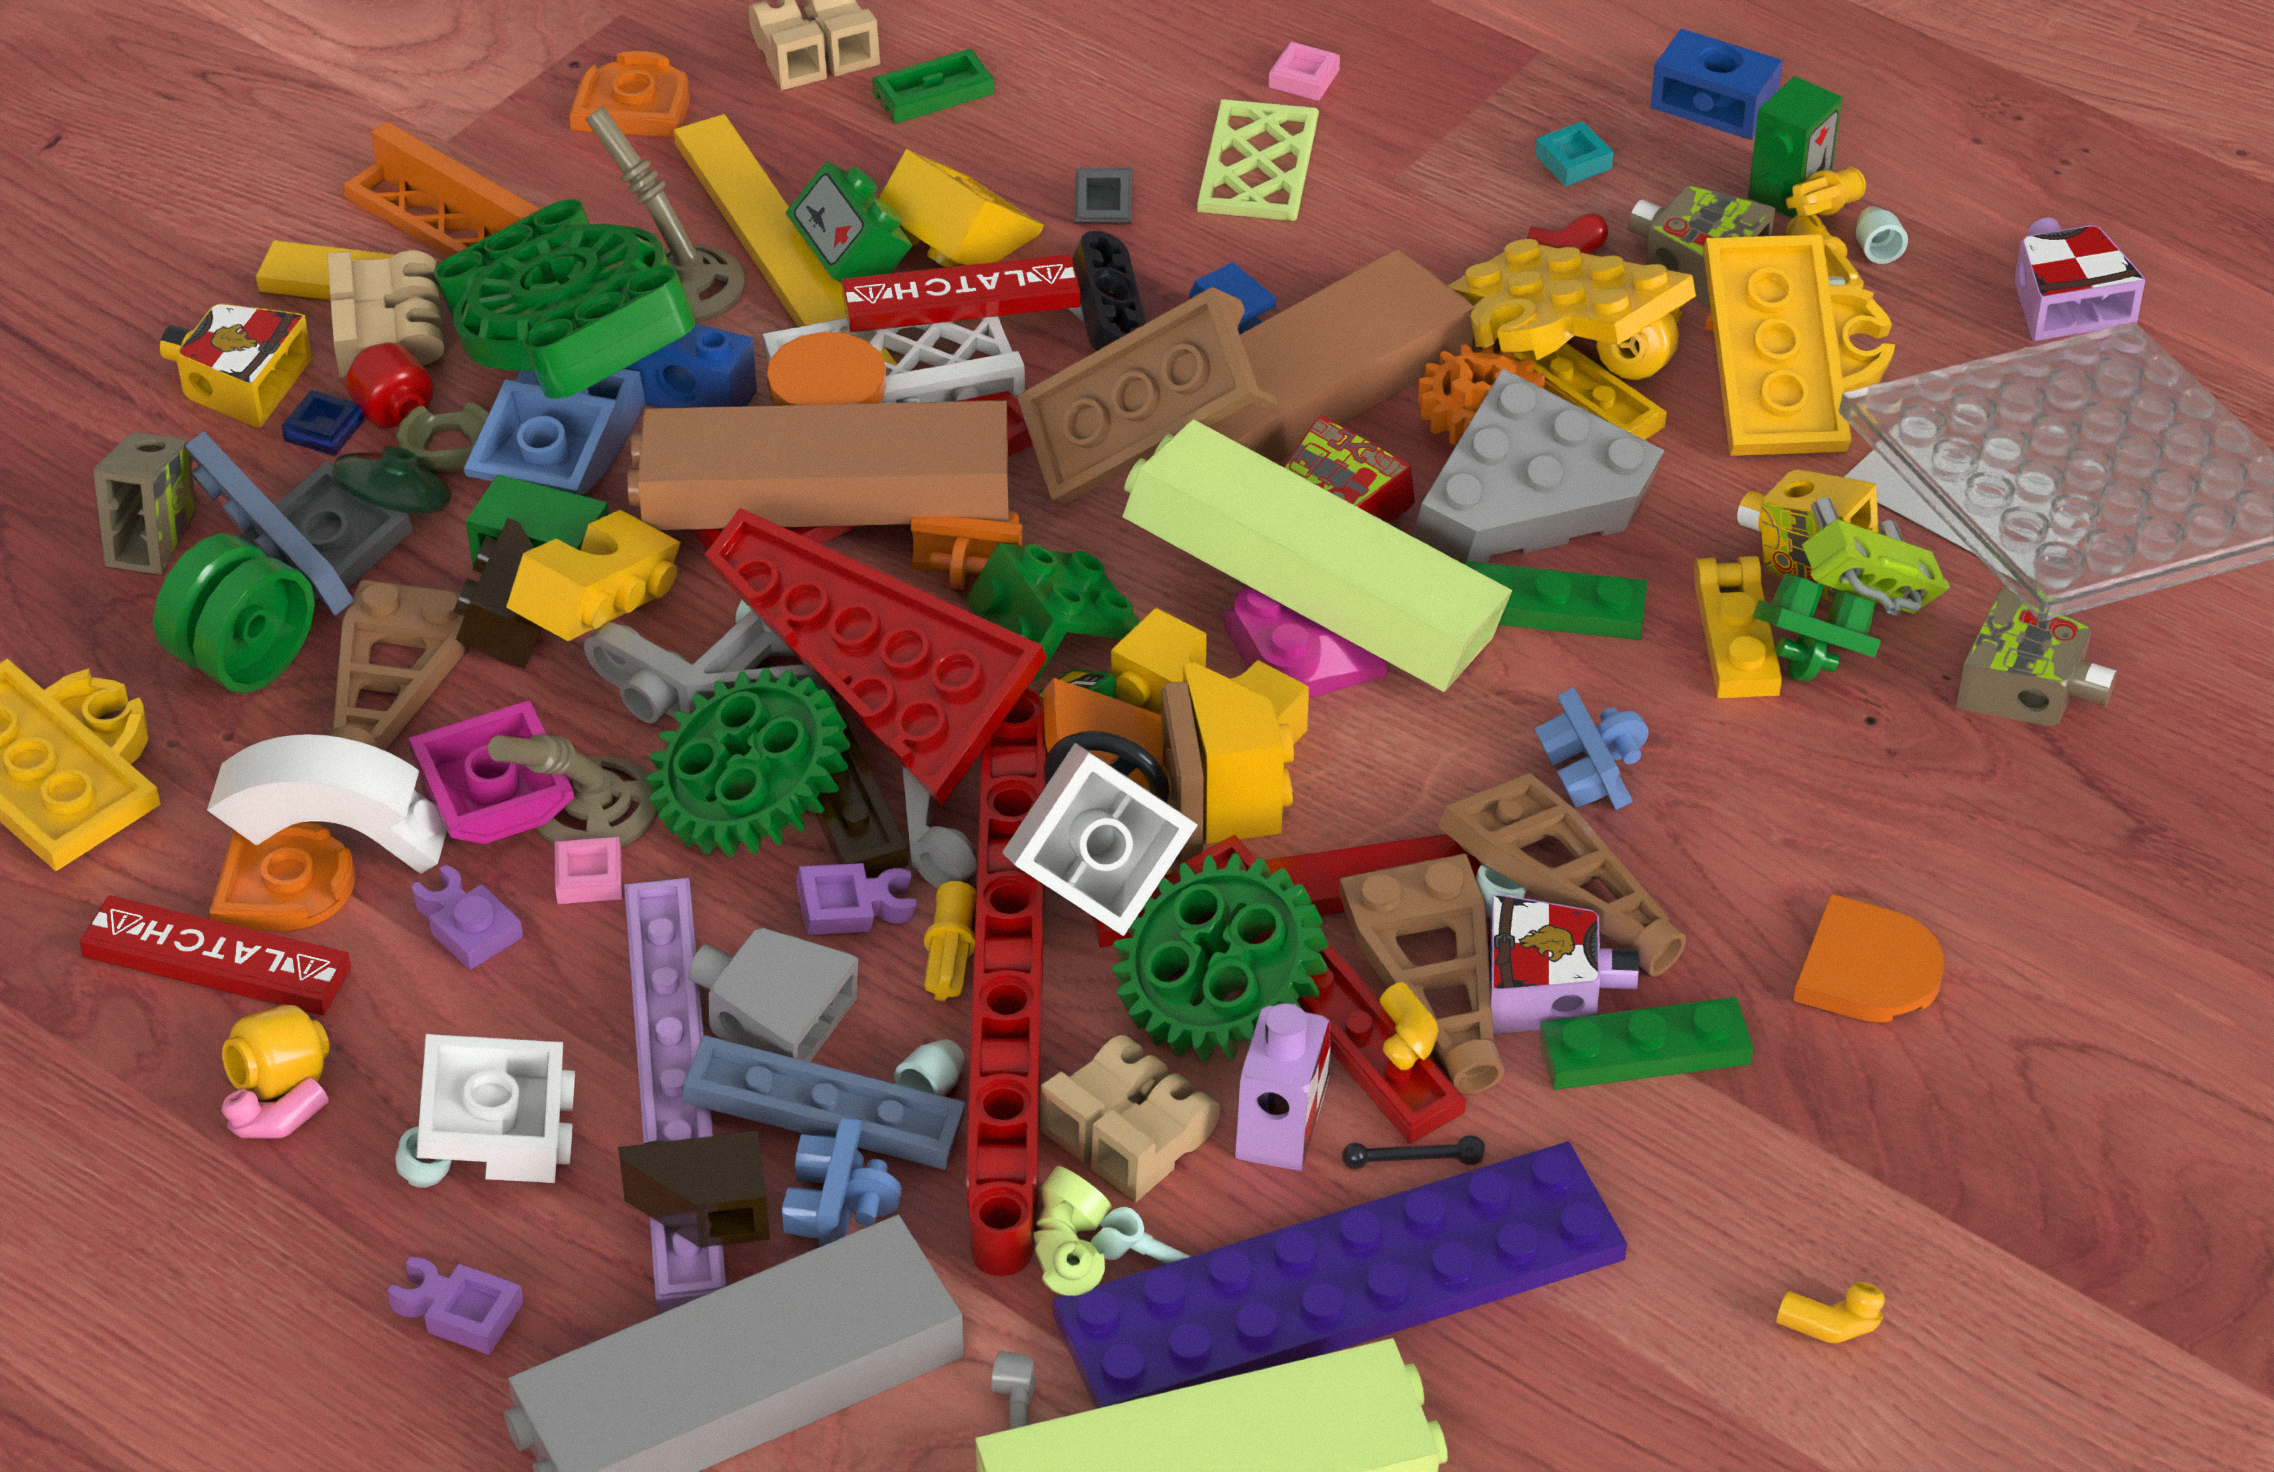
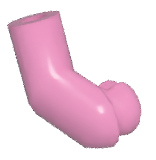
(273, 1119)

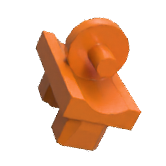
(960, 544)

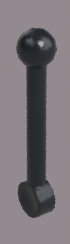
(1468, 1150)

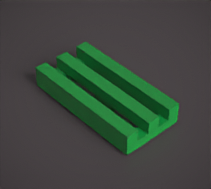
(933, 85)

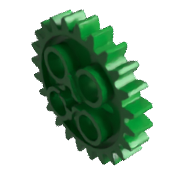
(748, 762)
(1219, 955)

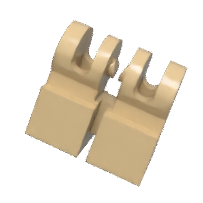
(799, 49)
(385, 303)
(1126, 1116)

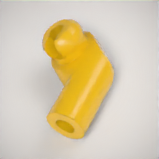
(1414, 1026)
(1837, 1321)

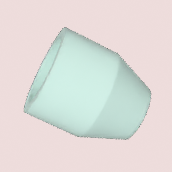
(1880, 235)
(932, 1068)

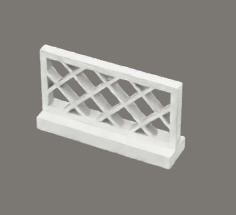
(951, 377)

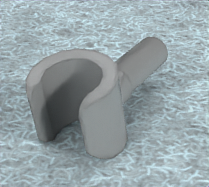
(1014, 1377)

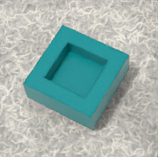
(1574, 153)

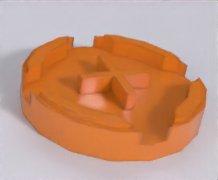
(826, 371)

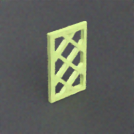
(1250, 200)

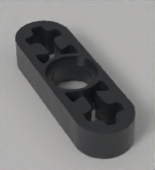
(1106, 267)

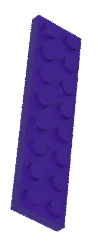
(1341, 1278)

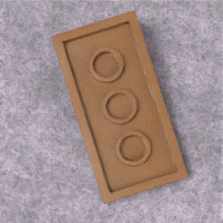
(1138, 389)

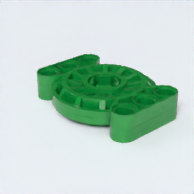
(564, 298)

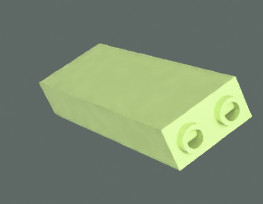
(1315, 553)
(1307, 1415)

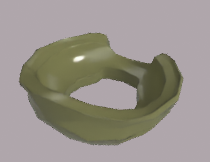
(420, 425)

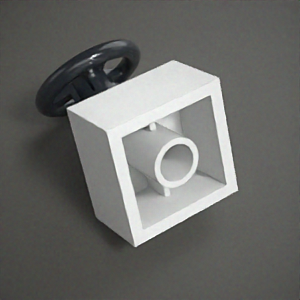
(1098, 831)

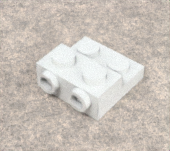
(496, 1105)

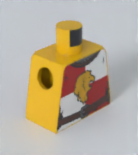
(239, 359)

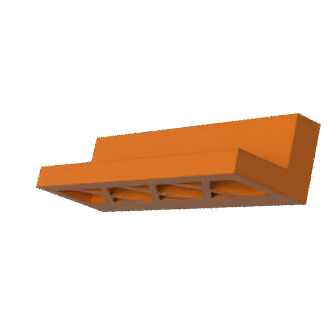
(436, 181)

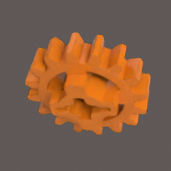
(1469, 381)

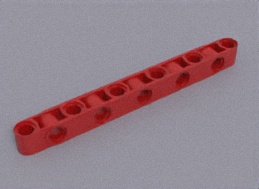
(1006, 1002)

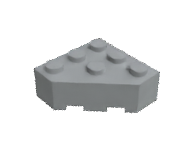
(1533, 476)

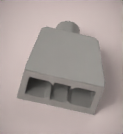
(777, 992)

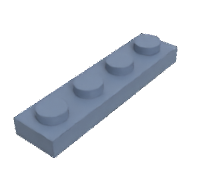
(253, 510)
(815, 1097)

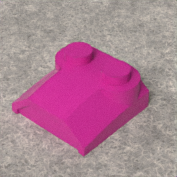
(1297, 645)
(481, 796)

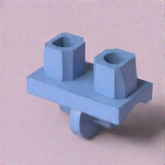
(1615, 738)
(846, 1186)

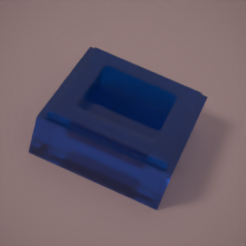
(322, 423)

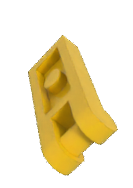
(1737, 644)

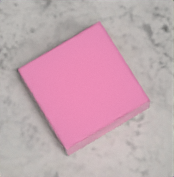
(1304, 71)
(588, 870)

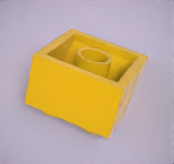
(955, 213)
(1240, 757)

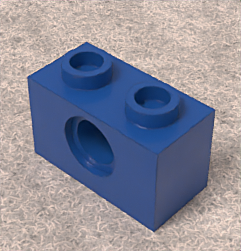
(1714, 82)
(700, 371)

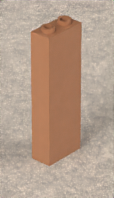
(1347, 350)
(821, 464)

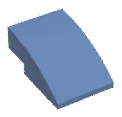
(557, 440)

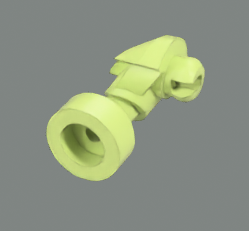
(1069, 1206)

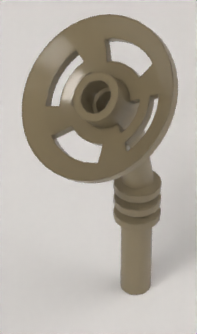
(684, 255)
(591, 787)

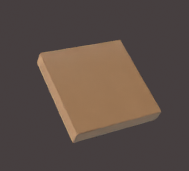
(1183, 762)

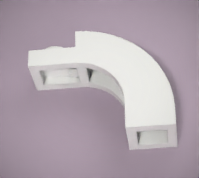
(333, 782)

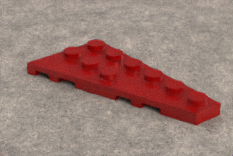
(896, 657)

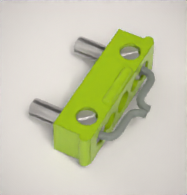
(1872, 563)

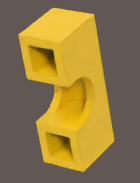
(614, 572)
(1156, 656)

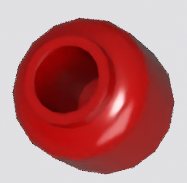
(387, 382)

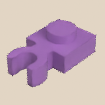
(845, 901)
(467, 924)
(464, 1308)

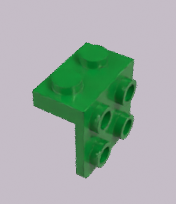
(1048, 595)

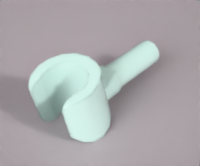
(1125, 1230)

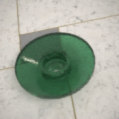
(392, 480)

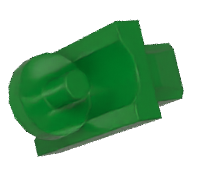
(1794, 610)

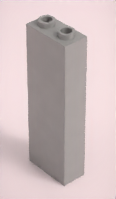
(742, 1361)

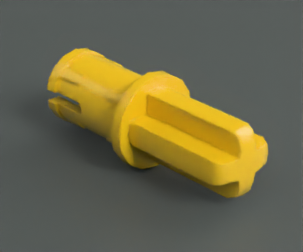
(1827, 192)
(1834, 248)
(950, 940)

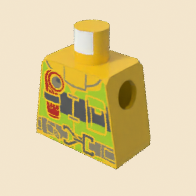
(1788, 520)

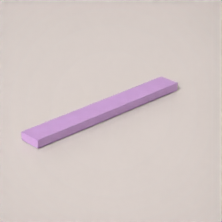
(666, 1042)

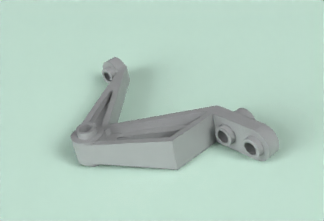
(664, 681)

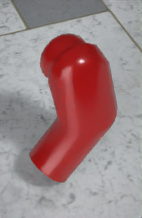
(1585, 233)

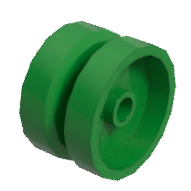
(233, 613)

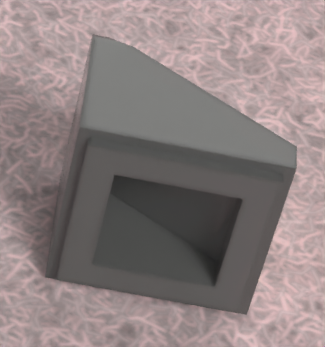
(1103, 196)

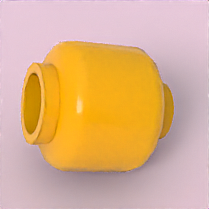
(1635, 361)
(274, 1051)

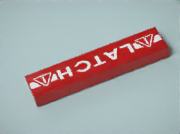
(960, 293)
(215, 954)

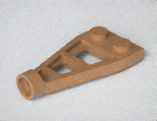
(395, 617)
(1525, 811)
(1426, 899)

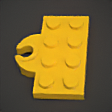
(1548, 294)
(1788, 343)
(64, 768)

